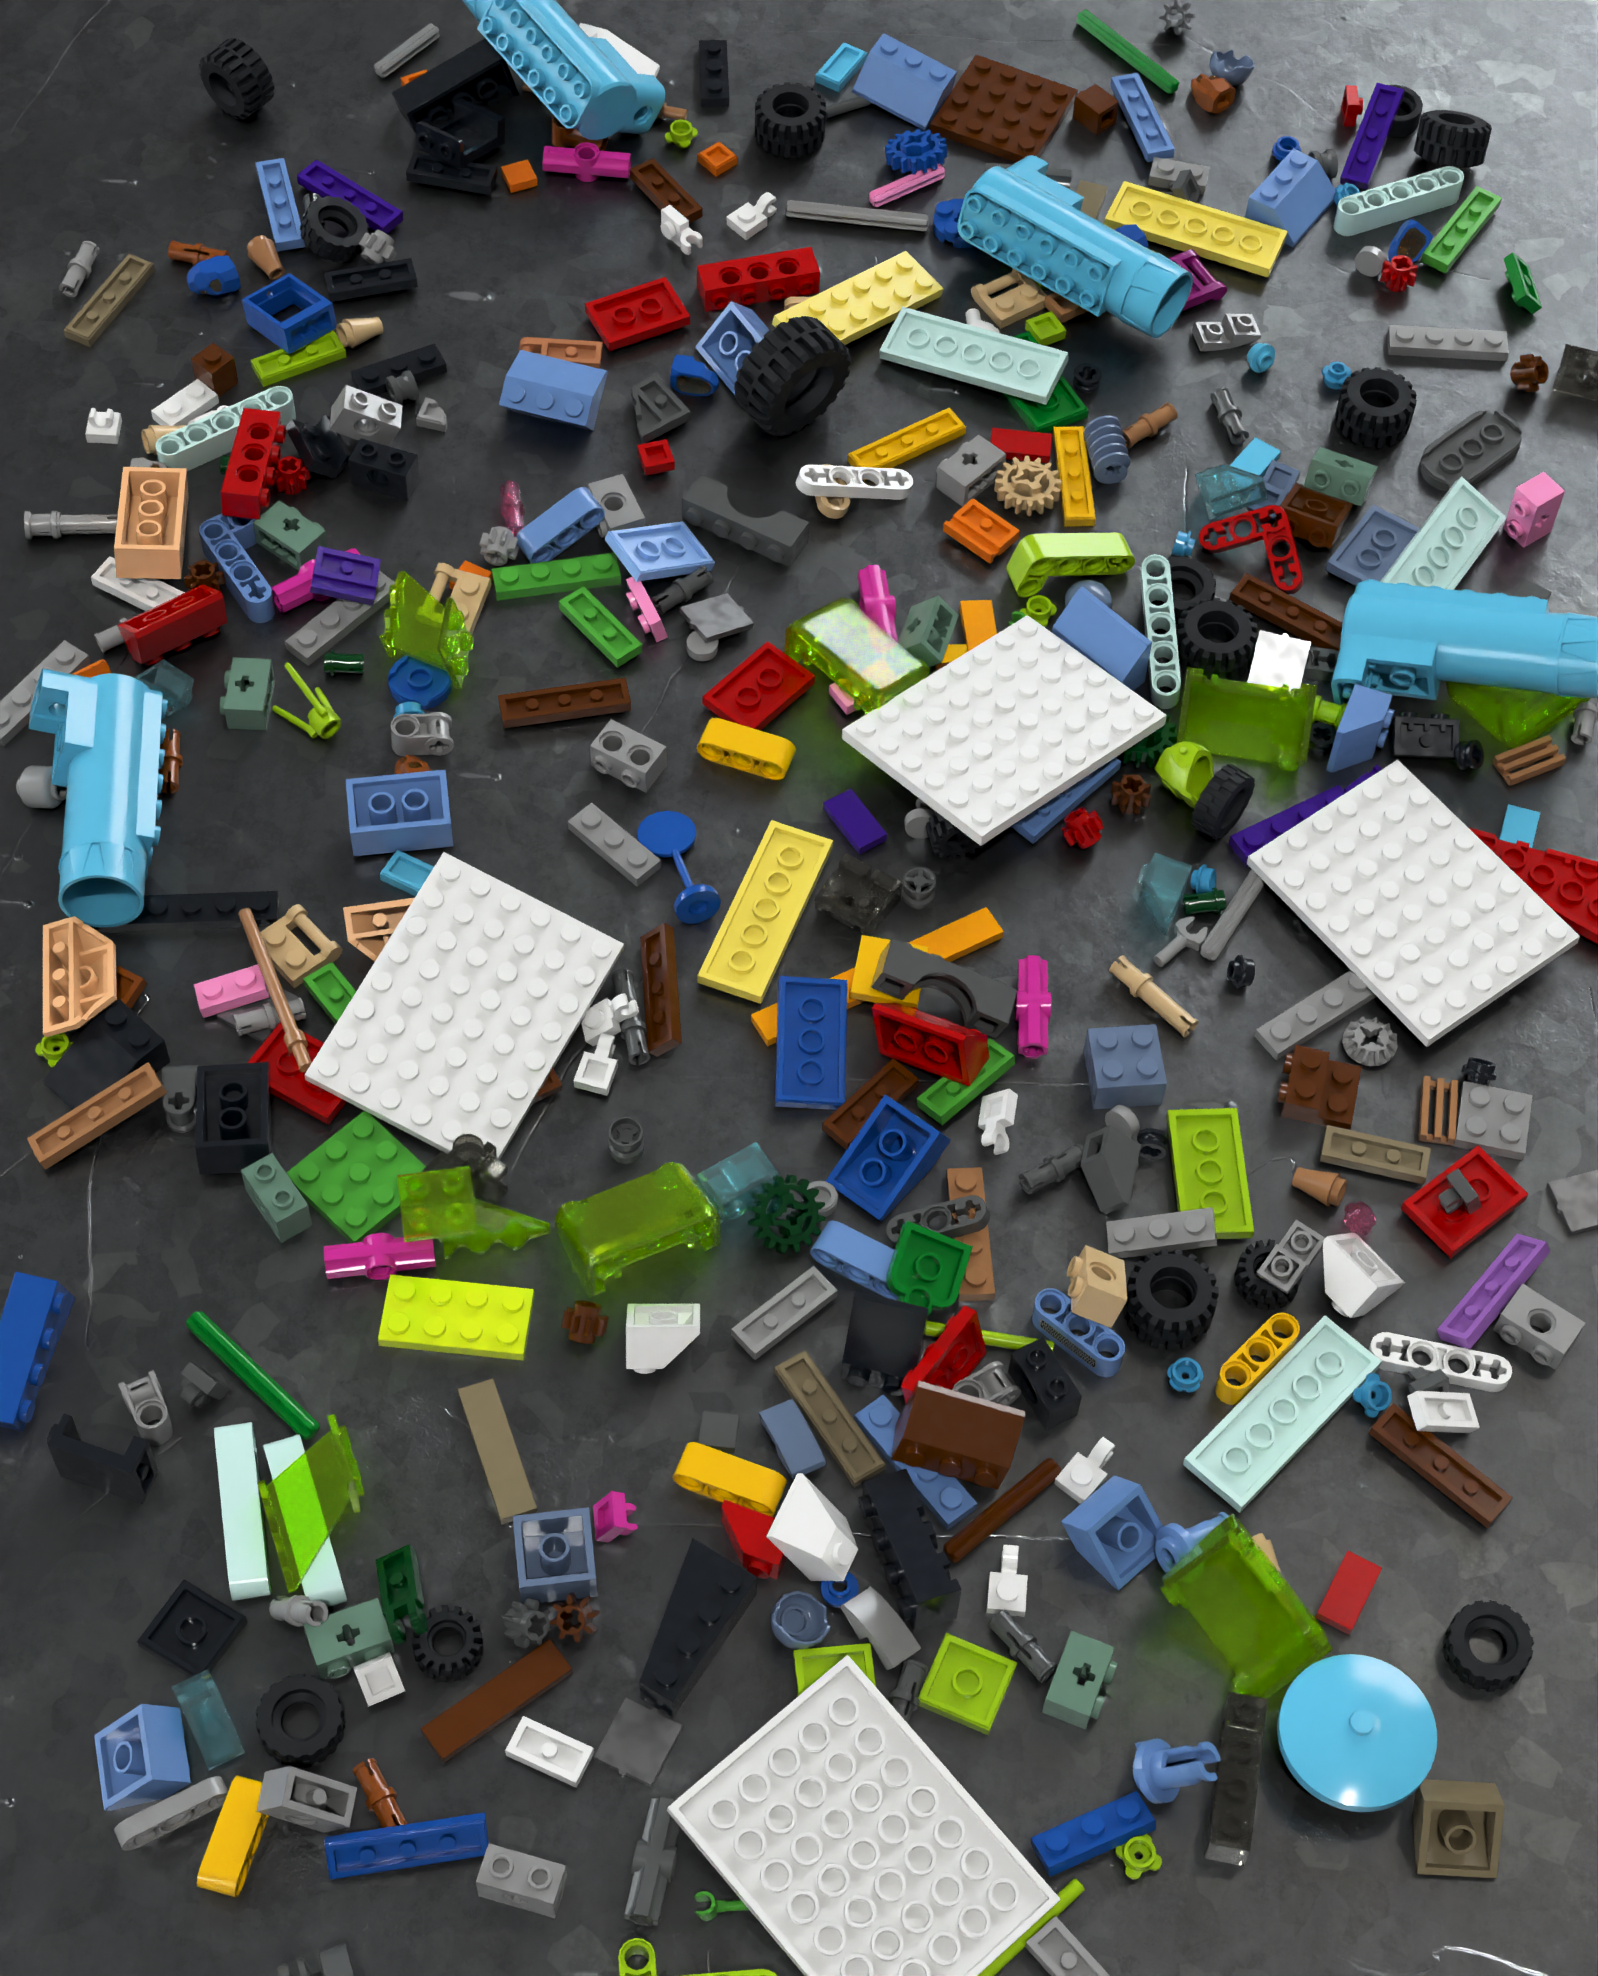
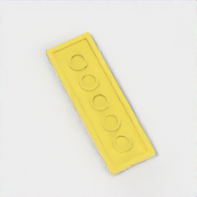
(1197, 227)
(869, 298)
(765, 912)

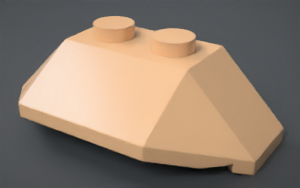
(373, 924)
(76, 975)

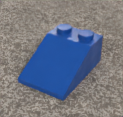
(887, 1158)

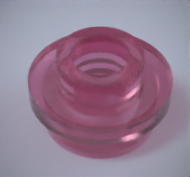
(1359, 1218)

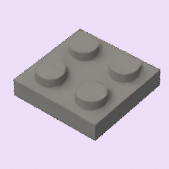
(1493, 1120)

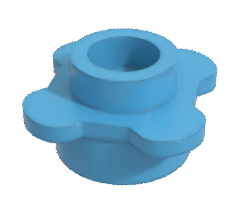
(1381, 1395)

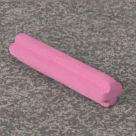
(905, 186)

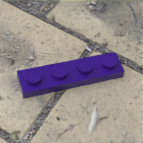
(1372, 136)
(327, 182)
(1262, 833)

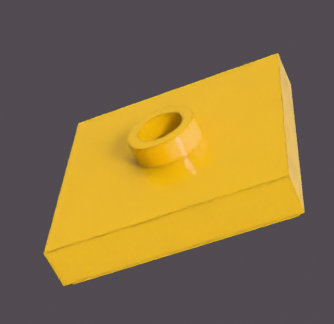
(865, 968)

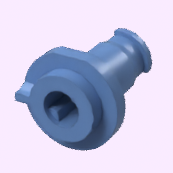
(1175, 1542)
(1163, 1769)

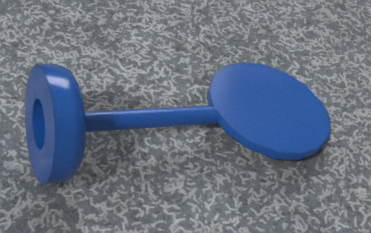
(669, 836)

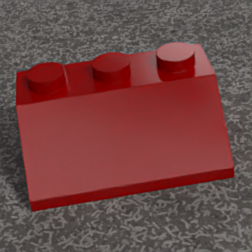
(174, 624)
(930, 1042)

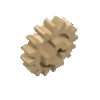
(1027, 485)

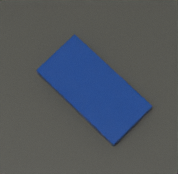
(811, 1043)

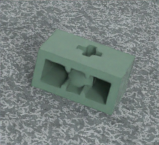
(1340, 476)
(289, 534)
(928, 630)
(248, 693)
(276, 1197)
(362, 1623)
(1072, 1701)

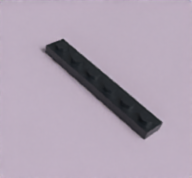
(201, 911)

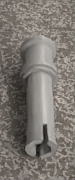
(58, 525)

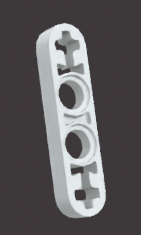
(819, 481)
(1440, 1355)

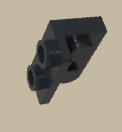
(319, 447)
(1424, 737)

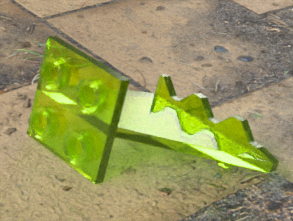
(426, 629)
(444, 1208)
(309, 1501)

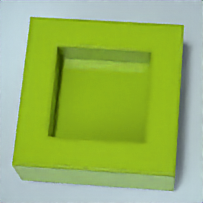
(1046, 328)

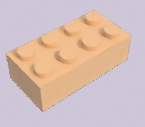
(151, 523)

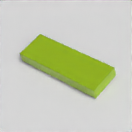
(281, 365)

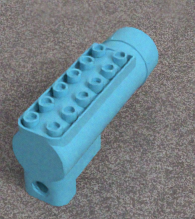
(571, 73)
(1044, 235)
(1416, 636)
(110, 763)

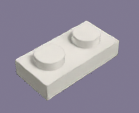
(185, 405)
(1443, 1412)
(549, 1751)

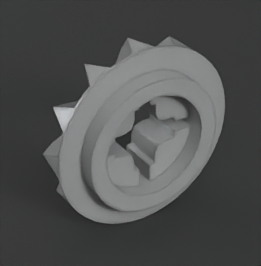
(1370, 1053)

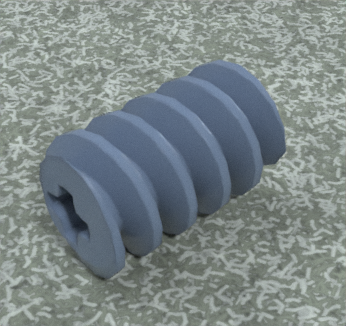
(1107, 449)

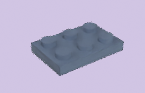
(1371, 547)

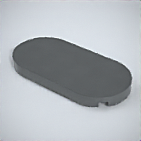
(1471, 449)

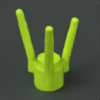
(322, 718)

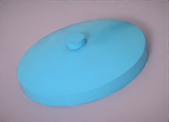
(1357, 1733)

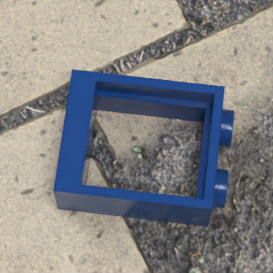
(299, 330)

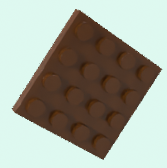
(1003, 110)

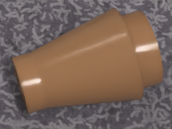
(264, 255)
(1321, 1185)

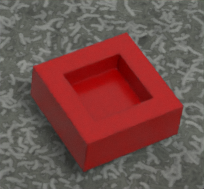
(1351, 106)
(656, 457)

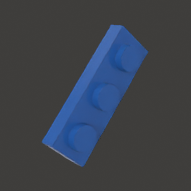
(1093, 1833)

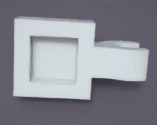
(752, 219)
(676, 227)
(606, 1016)
(597, 1069)
(995, 1114)
(1084, 1475)
(1007, 1588)

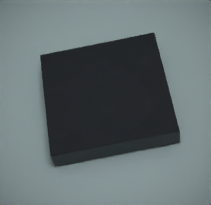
(192, 1630)

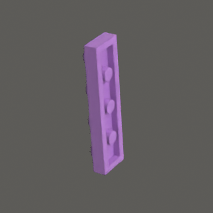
(1493, 1291)

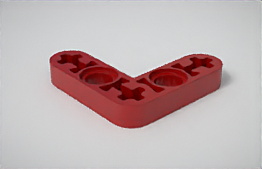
(1270, 535)

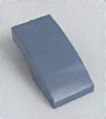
(1278, 482)
(792, 1438)

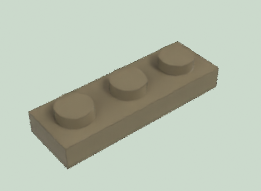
(1375, 1154)

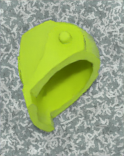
(1185, 770)

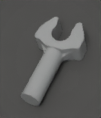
(1182, 940)

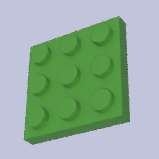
(355, 1177)

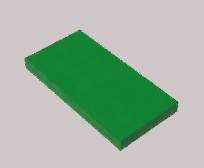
(1061, 409)

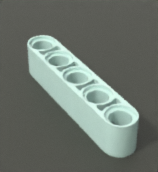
(1398, 200)
(216, 433)
(1160, 618)
(242, 1511)
(323, 1578)

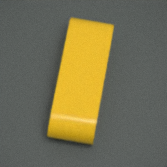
(746, 749)
(1262, 1344)
(729, 1478)
(233, 1839)

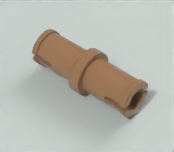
(1149, 424)

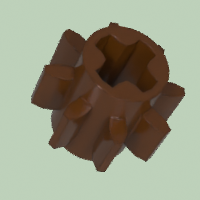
(1529, 372)
(204, 573)
(1130, 794)
(584, 1322)
(585, 1617)

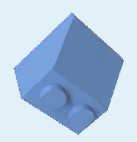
(1361, 728)
(1115, 1530)
(142, 1757)

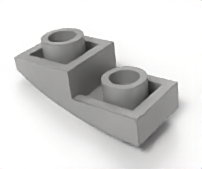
(1230, 333)
(1291, 1257)
(877, 1620)

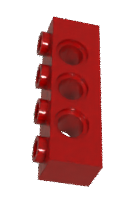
(758, 278)
(252, 463)

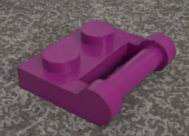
(1199, 293)

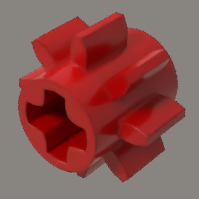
(1399, 273)
(291, 475)
(1082, 828)

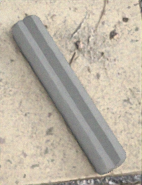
(406, 50)

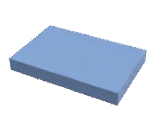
(659, 551)

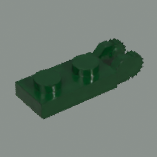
(401, 1592)

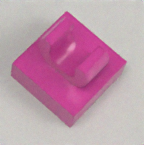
(611, 1517)

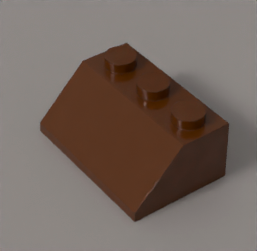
(957, 1435)

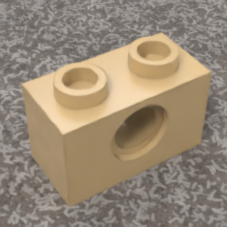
(1097, 1286)

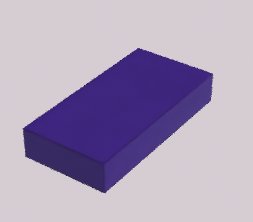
(855, 821)

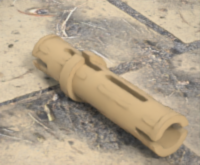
(1143, 987)

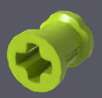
(1328, 712)

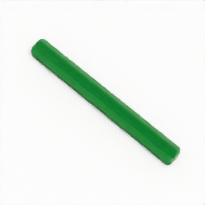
(1127, 51)
(252, 1375)

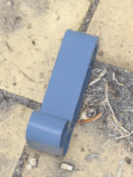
(225, 543)

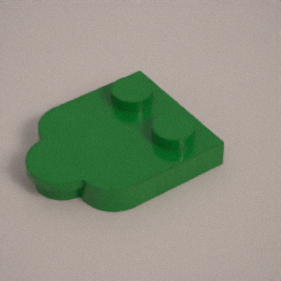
(927, 1267)

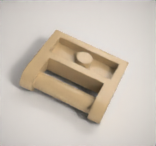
(1012, 304)
(468, 593)
(289, 953)

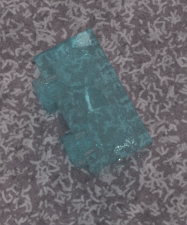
(735, 1179)

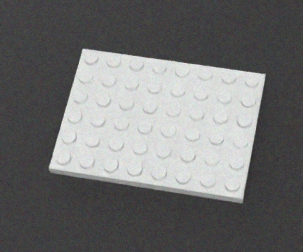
(1003, 729)
(1412, 902)
(465, 1010)
(860, 1842)

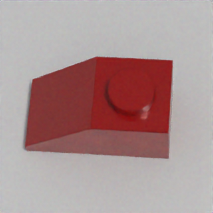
(748, 1534)

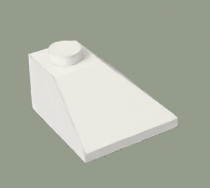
(1356, 1275)
(658, 1334)
(813, 1533)

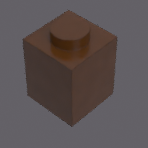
(1095, 109)
(215, 369)

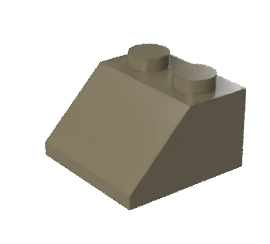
(1457, 1828)

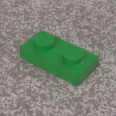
(1522, 281)

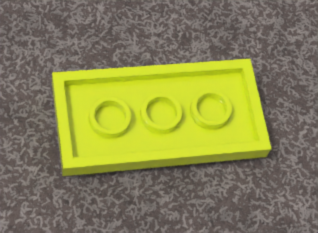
(456, 1317)

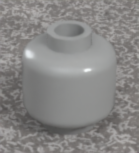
(36, 788)

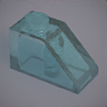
(1229, 489)
(172, 682)
(1162, 888)
(208, 1719)

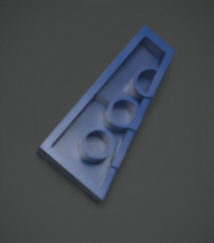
(28, 1338)

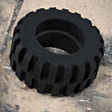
(792, 375)

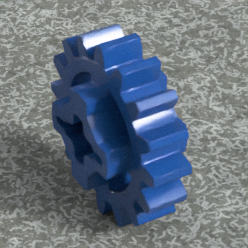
(916, 151)

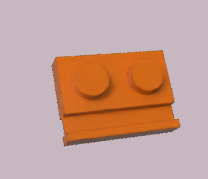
(981, 530)

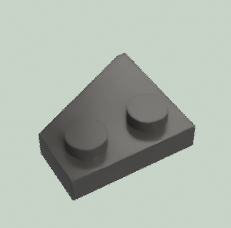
(657, 409)

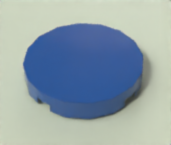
(418, 682)

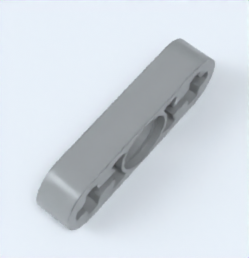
(171, 1813)

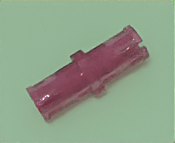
(511, 507)

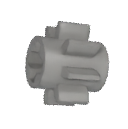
(377, 247)
(499, 546)

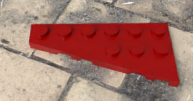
(1558, 878)

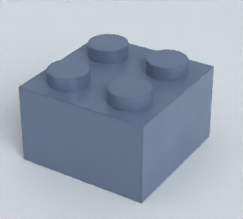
(1124, 1066)
(555, 1555)

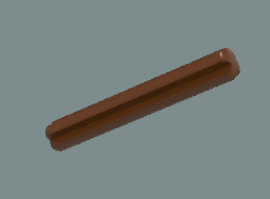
(1001, 1510)

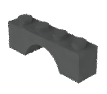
(776, 536)
(983, 1001)

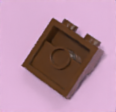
(1315, 515)
(1318, 1088)

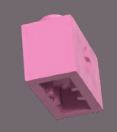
(1533, 509)

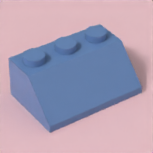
(904, 81)
(1292, 196)
(731, 341)
(553, 389)
(1104, 638)
(399, 812)

